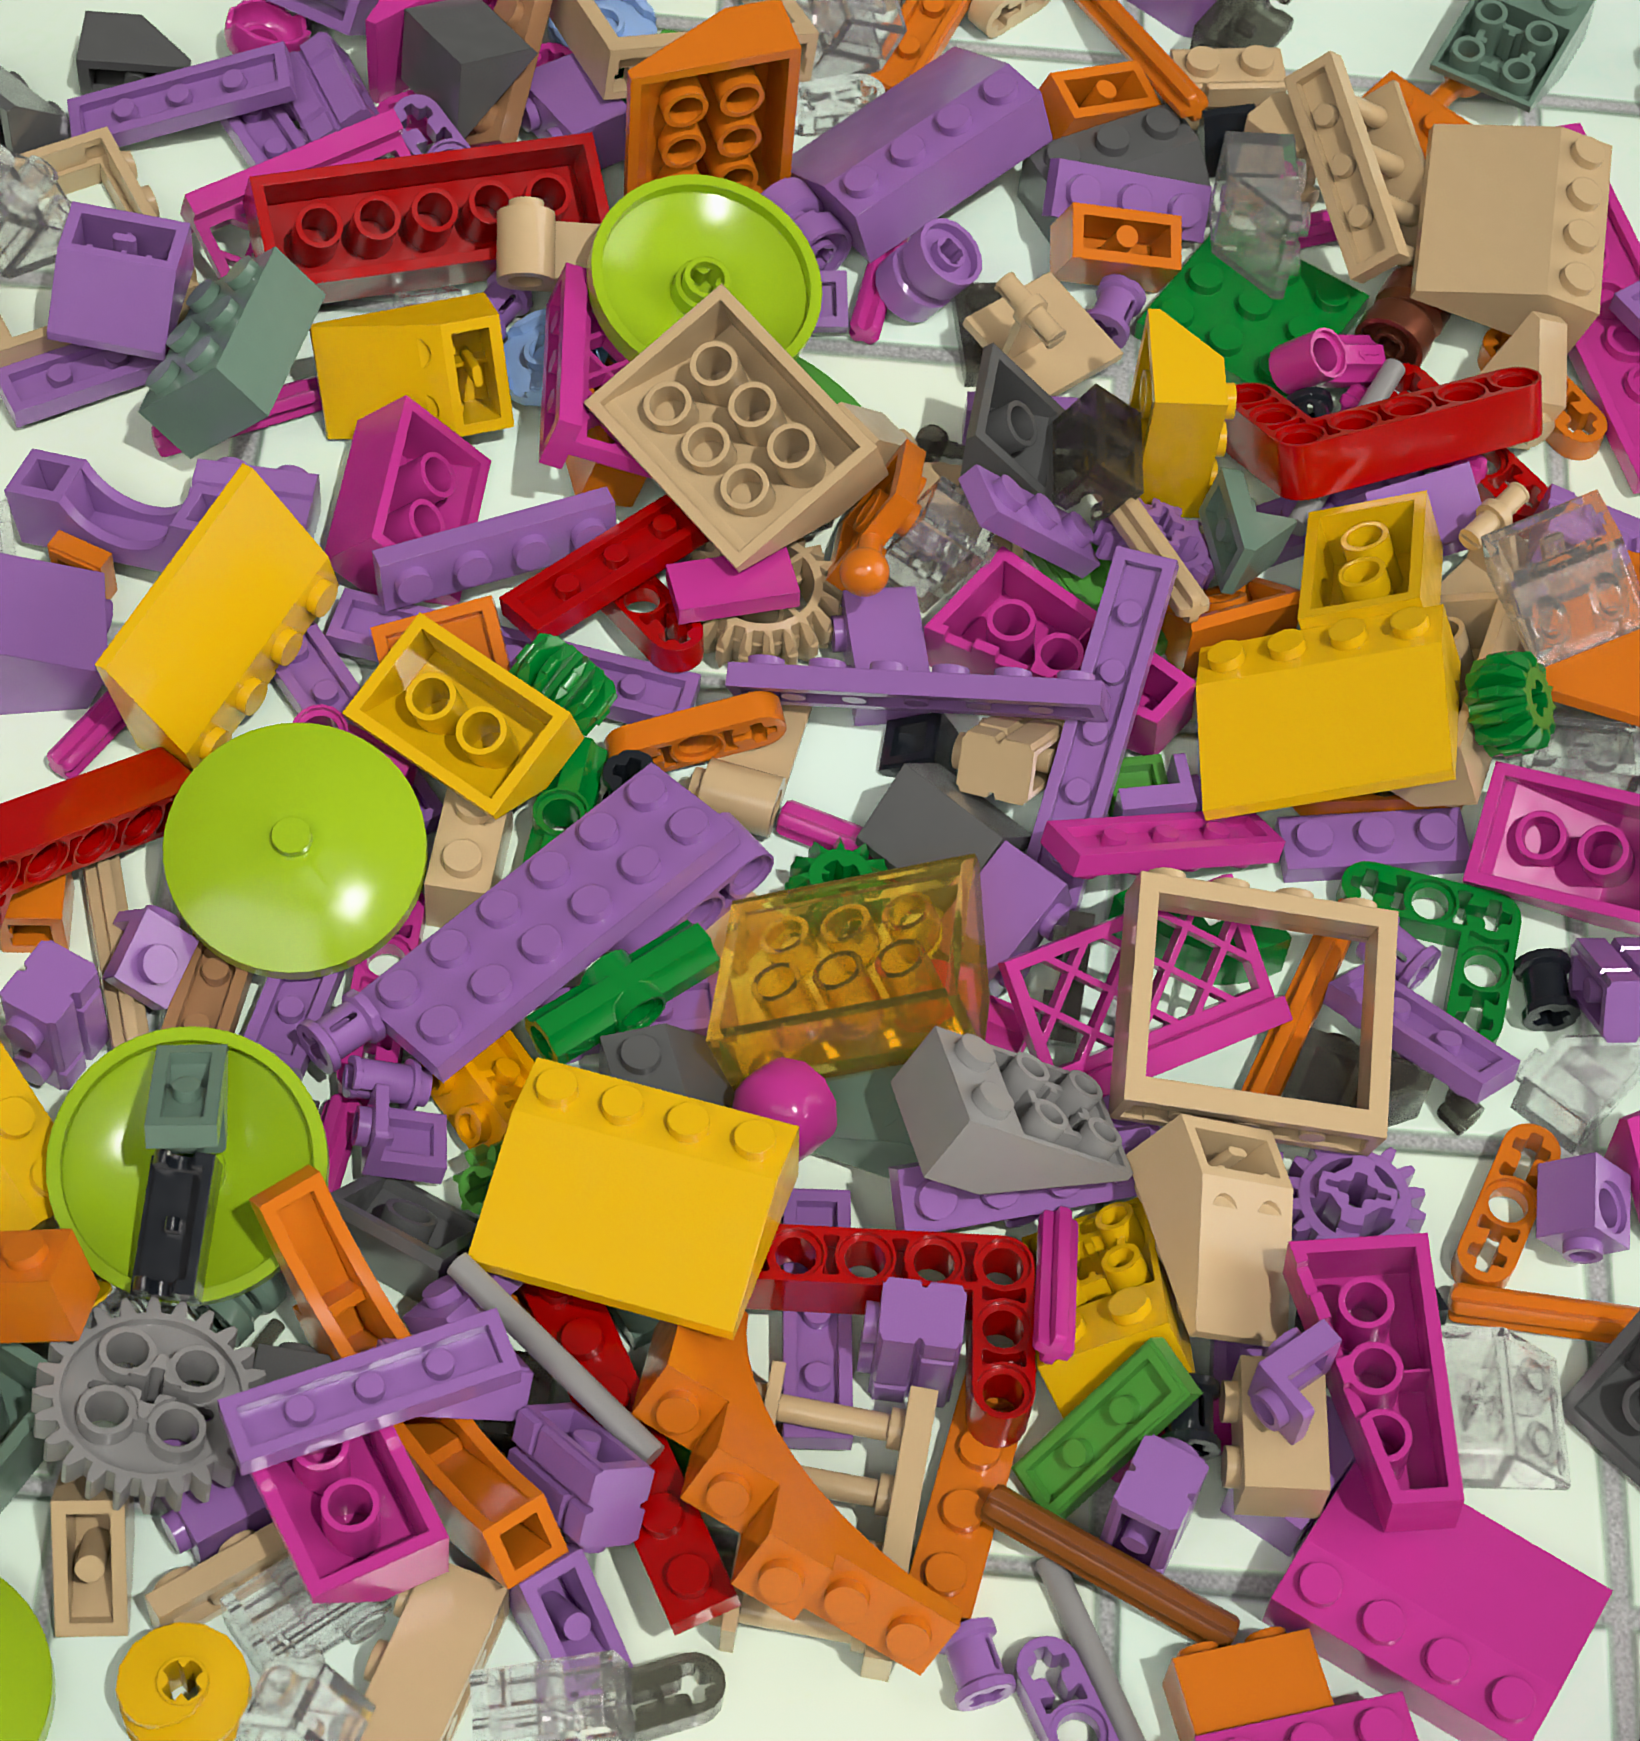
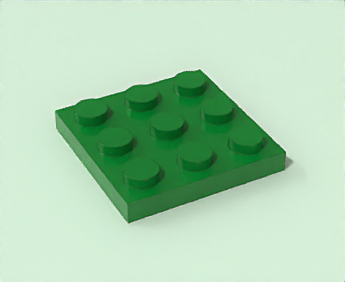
(1245, 321)

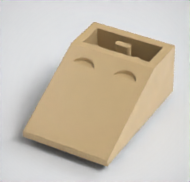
(1219, 1225)

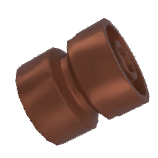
(1401, 323)

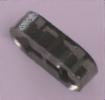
(676, 1712)

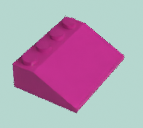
(1451, 1616)

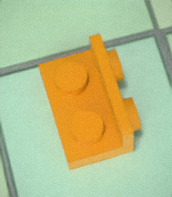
(484, 1091)

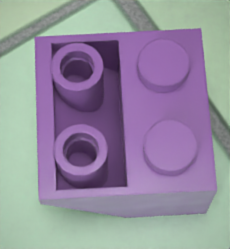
(119, 280)

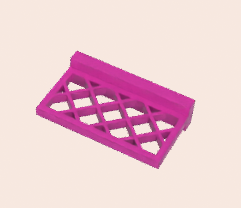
(222, 202)
(569, 374)
(1177, 1039)

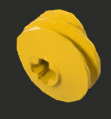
(188, 1658)

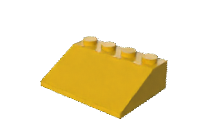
(218, 623)
(1328, 712)
(636, 1197)

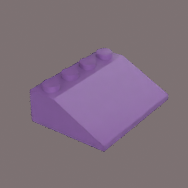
(923, 147)

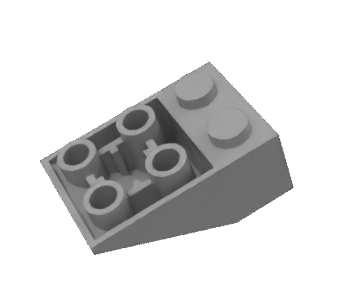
(1004, 1119)

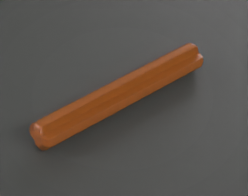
(1108, 1567)

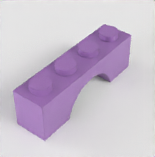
(69, 496)

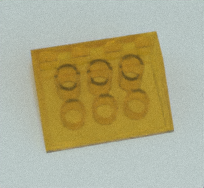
(852, 970)

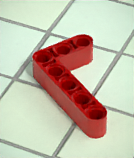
(1384, 438)
(85, 819)
(901, 1254)

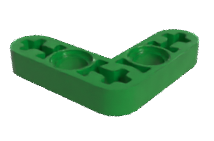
(1471, 940)

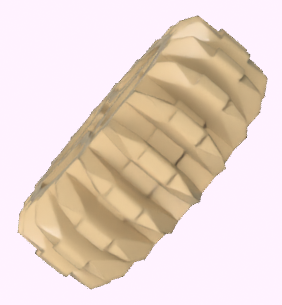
(782, 631)

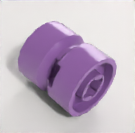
(822, 229)
(928, 270)

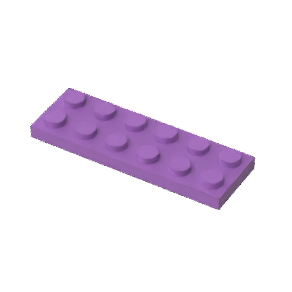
(548, 920)

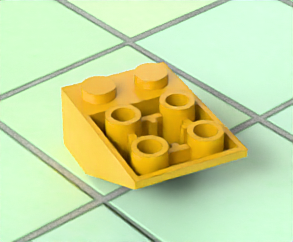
(434, 352)
(1119, 1302)

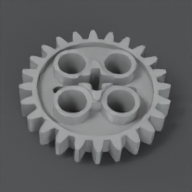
(145, 1403)

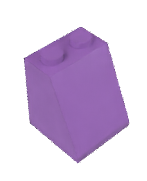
(50, 635)

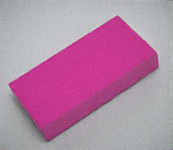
(717, 590)

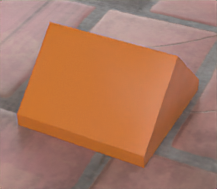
(1249, 613)

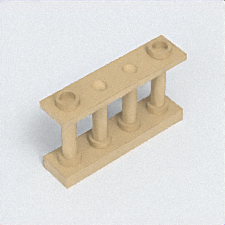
(1363, 164)
(891, 1496)

